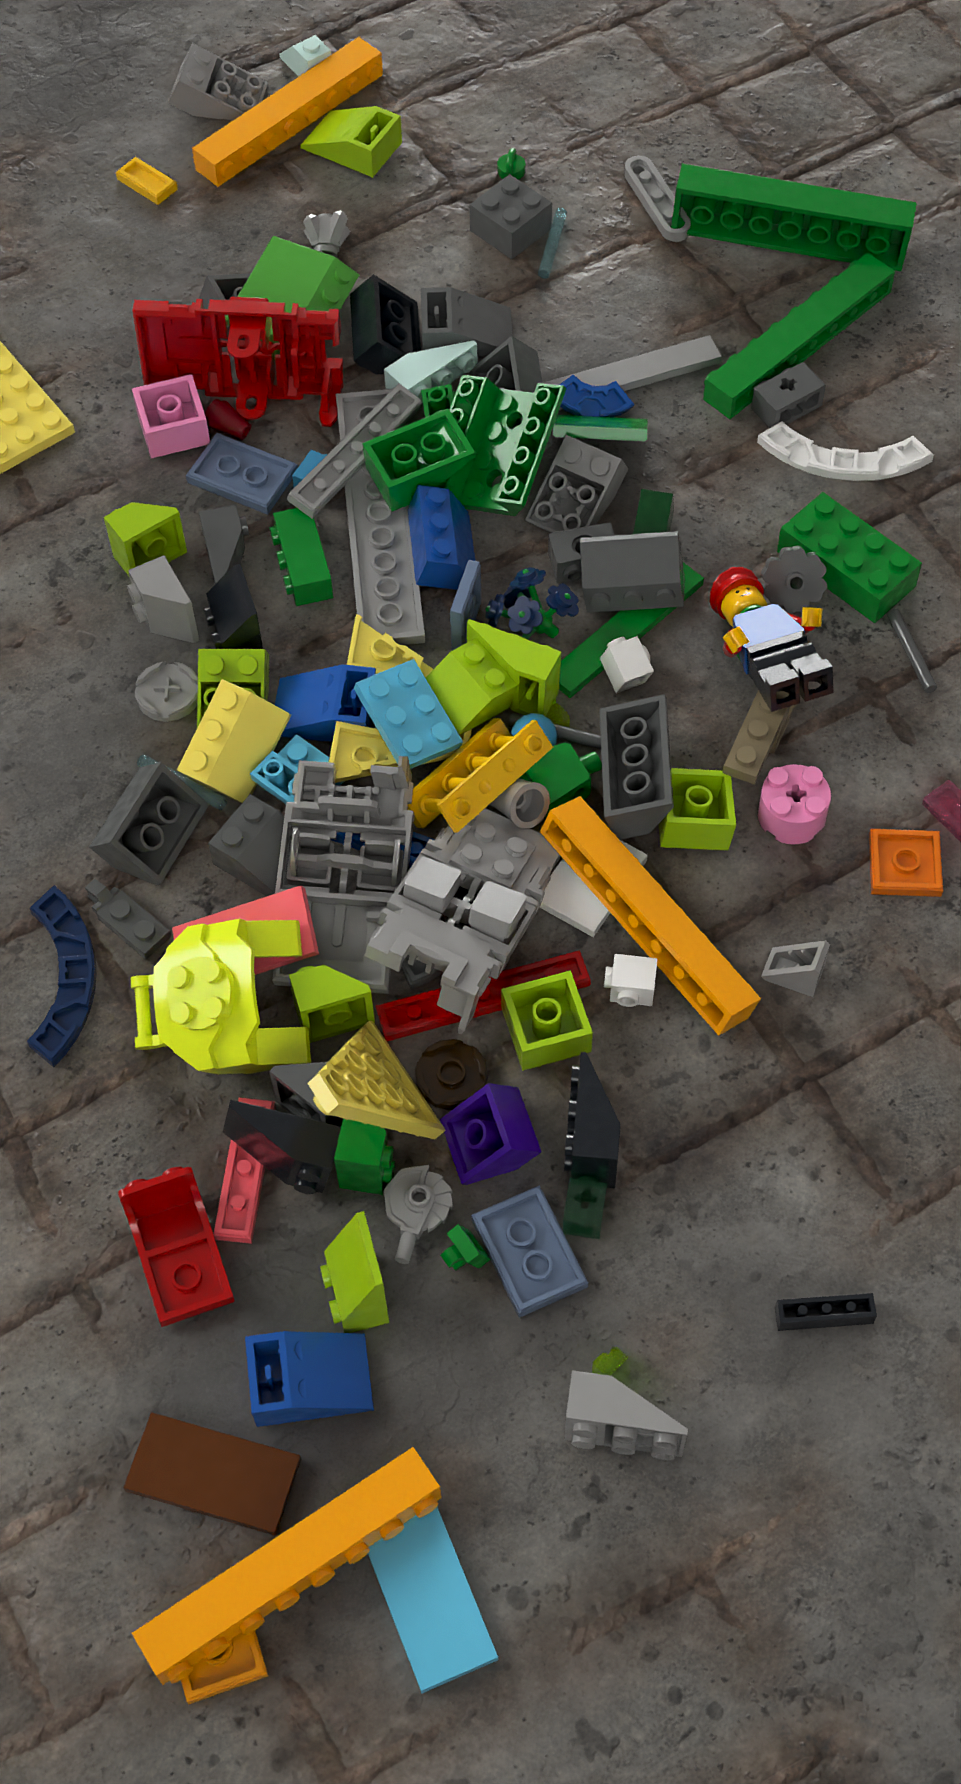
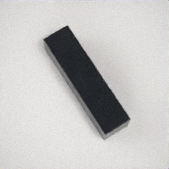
(825, 1311)

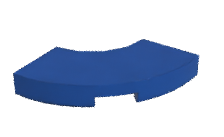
(595, 401)

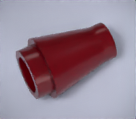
(226, 419)

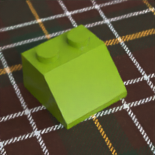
(144, 533)
(471, 686)
(330, 1001)

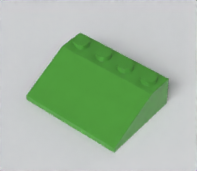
(299, 275)

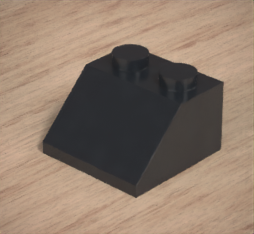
(233, 613)

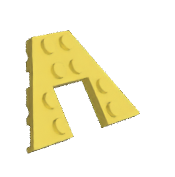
(357, 746)

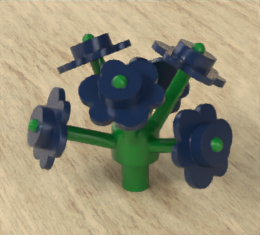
(529, 615)

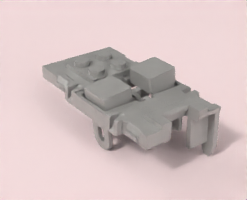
(384, 822)
(489, 859)

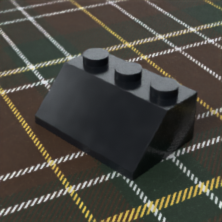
(382, 325)

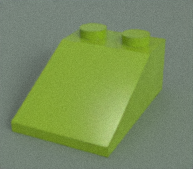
(355, 1278)

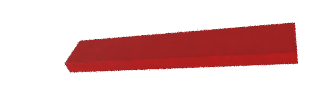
(421, 1012)

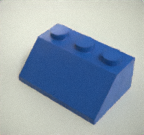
(439, 537)

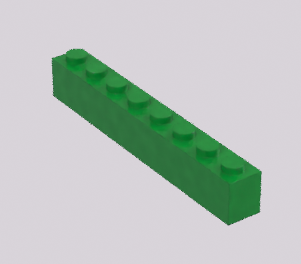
(799, 333)

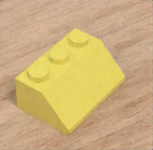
(233, 741)

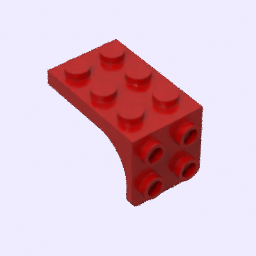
(176, 1245)

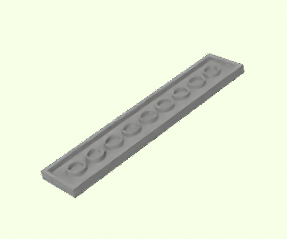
(379, 543)

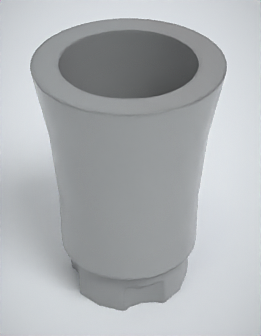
(523, 803)

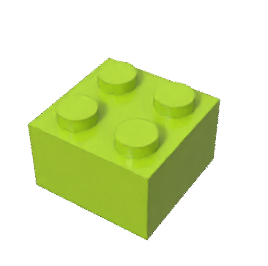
(701, 811)
(546, 1020)

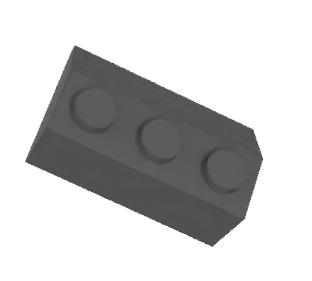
(632, 572)
(149, 824)

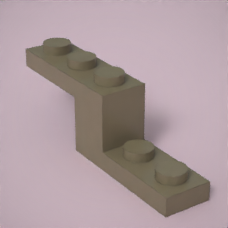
(757, 738)

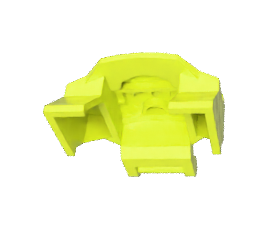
(210, 1002)

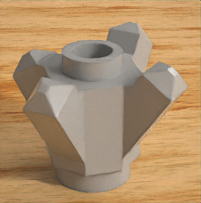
(327, 231)

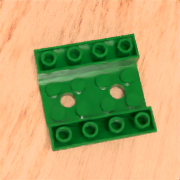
(487, 422)

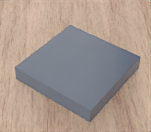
(466, 603)

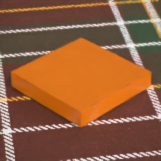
(905, 862)

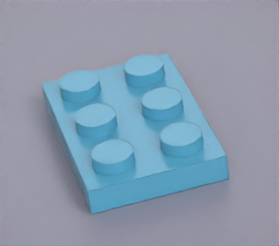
(408, 714)

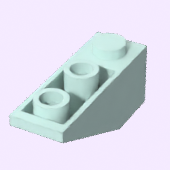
(431, 367)

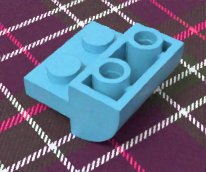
(278, 770)

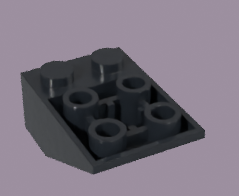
(592, 1127)

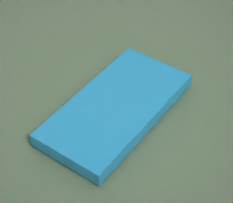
(431, 1602)

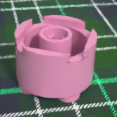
(794, 803)

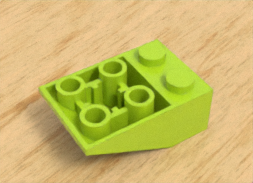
(357, 138)
(528, 663)
(238, 666)

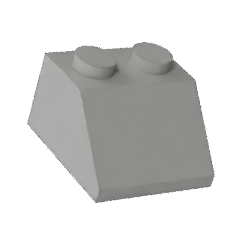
(162, 601)

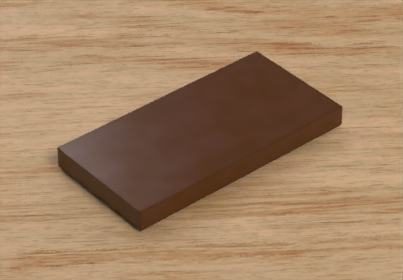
(213, 1473)

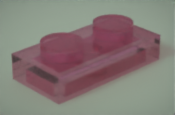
(945, 806)

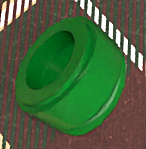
(511, 164)

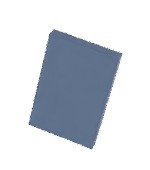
(241, 473)
(529, 1251)

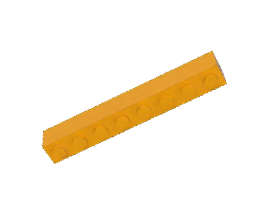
(287, 111)
(650, 915)
(287, 1566)

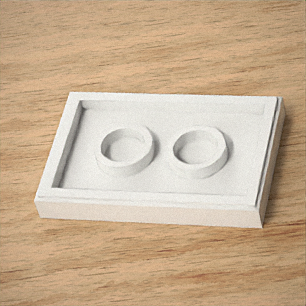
(573, 901)

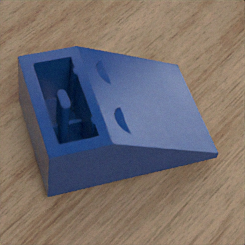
(321, 699)
(307, 1376)

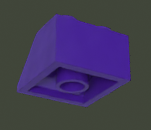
(490, 1134)

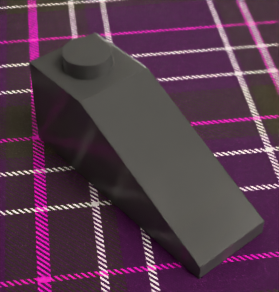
(223, 538)

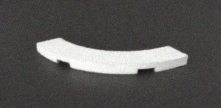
(844, 463)

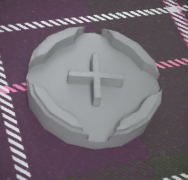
(167, 691)

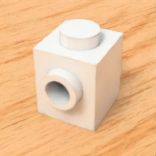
(626, 663)
(631, 980)

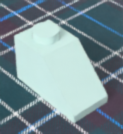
(305, 55)

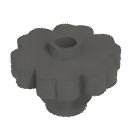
(794, 579)

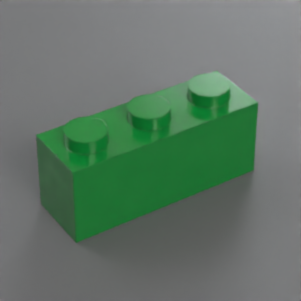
(301, 557)

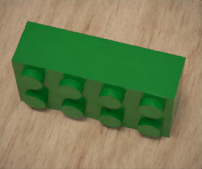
(859, 560)

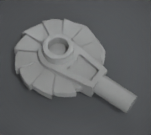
(416, 1203)

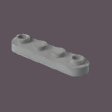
(655, 196)

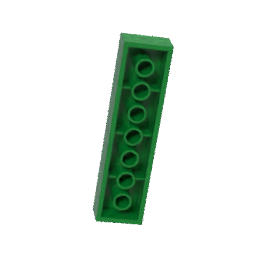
(792, 216)

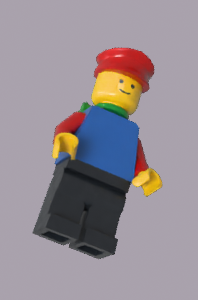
(770, 640)

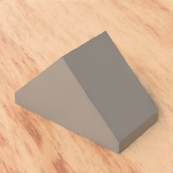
(797, 966)

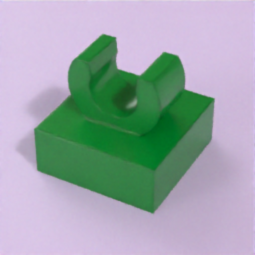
(465, 1249)

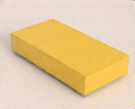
(146, 180)

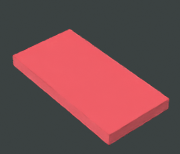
(285, 905)

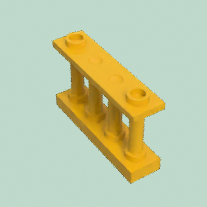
(477, 773)

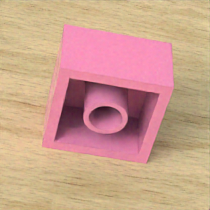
(171, 416)

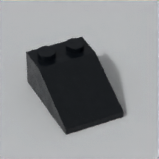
(288, 1145)

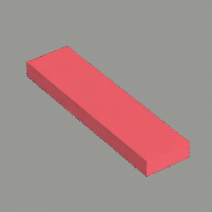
(240, 1190)

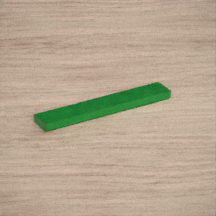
(584, 662)

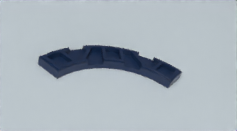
(75, 978)

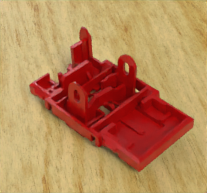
(188, 341)

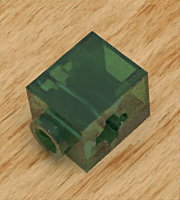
(584, 1221)

